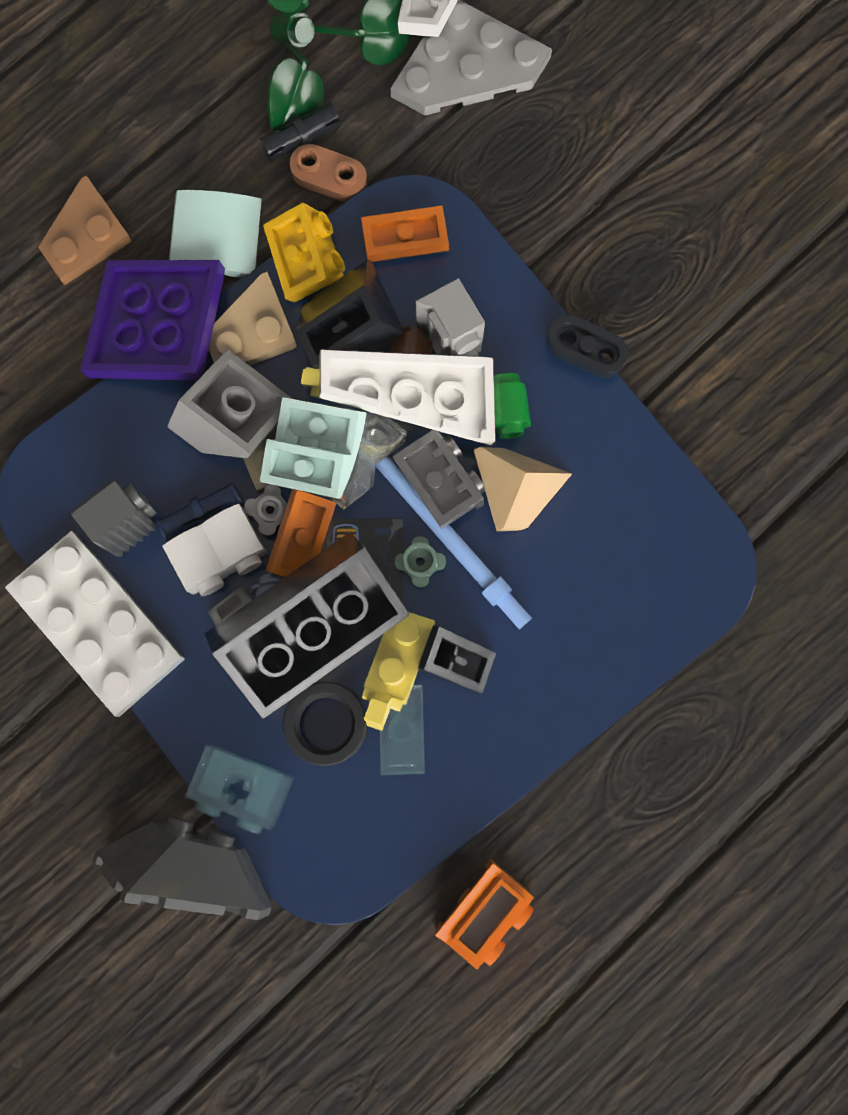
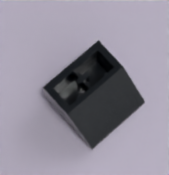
(349, 315)

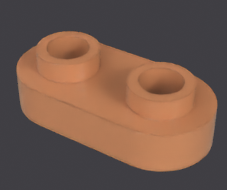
(326, 172)

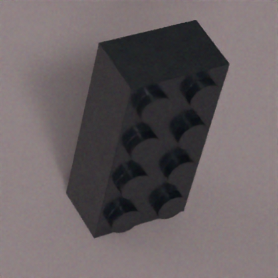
(306, 625)

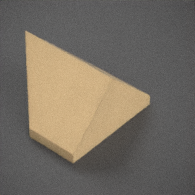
(516, 486)

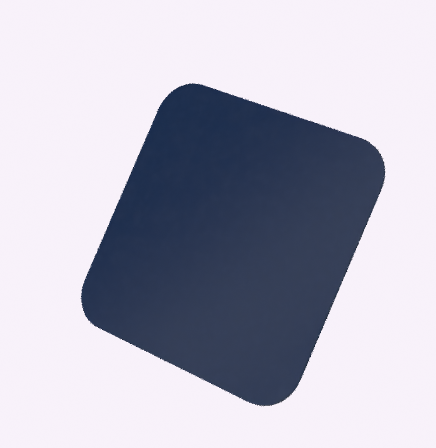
(618, 571)

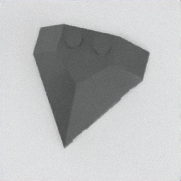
(184, 870)

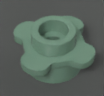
(432, 561)

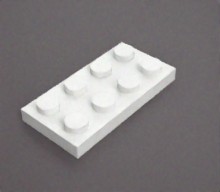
(95, 623)

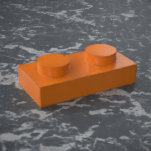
(405, 233)
(300, 532)

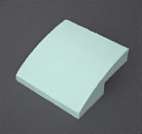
(216, 228)
(313, 447)

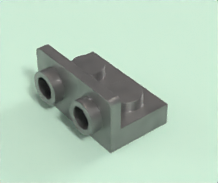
(439, 477)

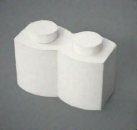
(215, 551)

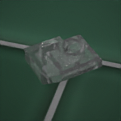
(378, 440)

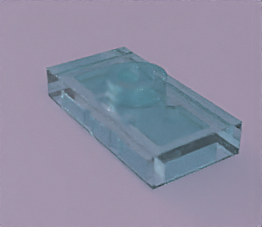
(404, 738)

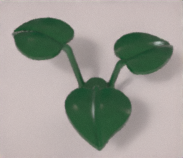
(300, 91)

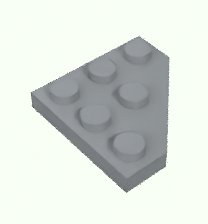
(469, 63)

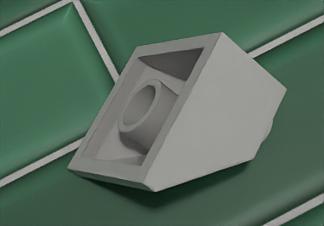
(228, 409)

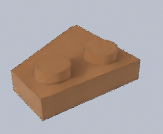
(82, 233)

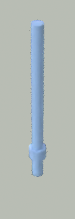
(495, 589)

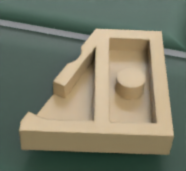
(253, 326)

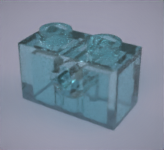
(220, 769)

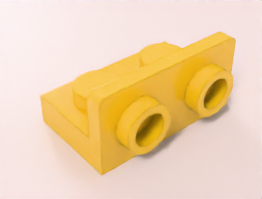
(303, 251)

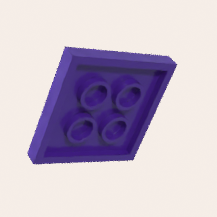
(153, 319)

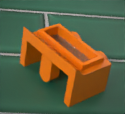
(486, 916)

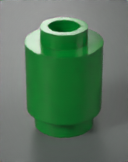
(510, 406)

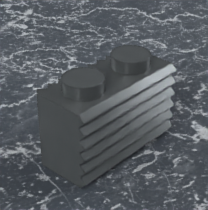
(115, 517)

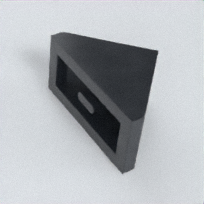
(456, 660)

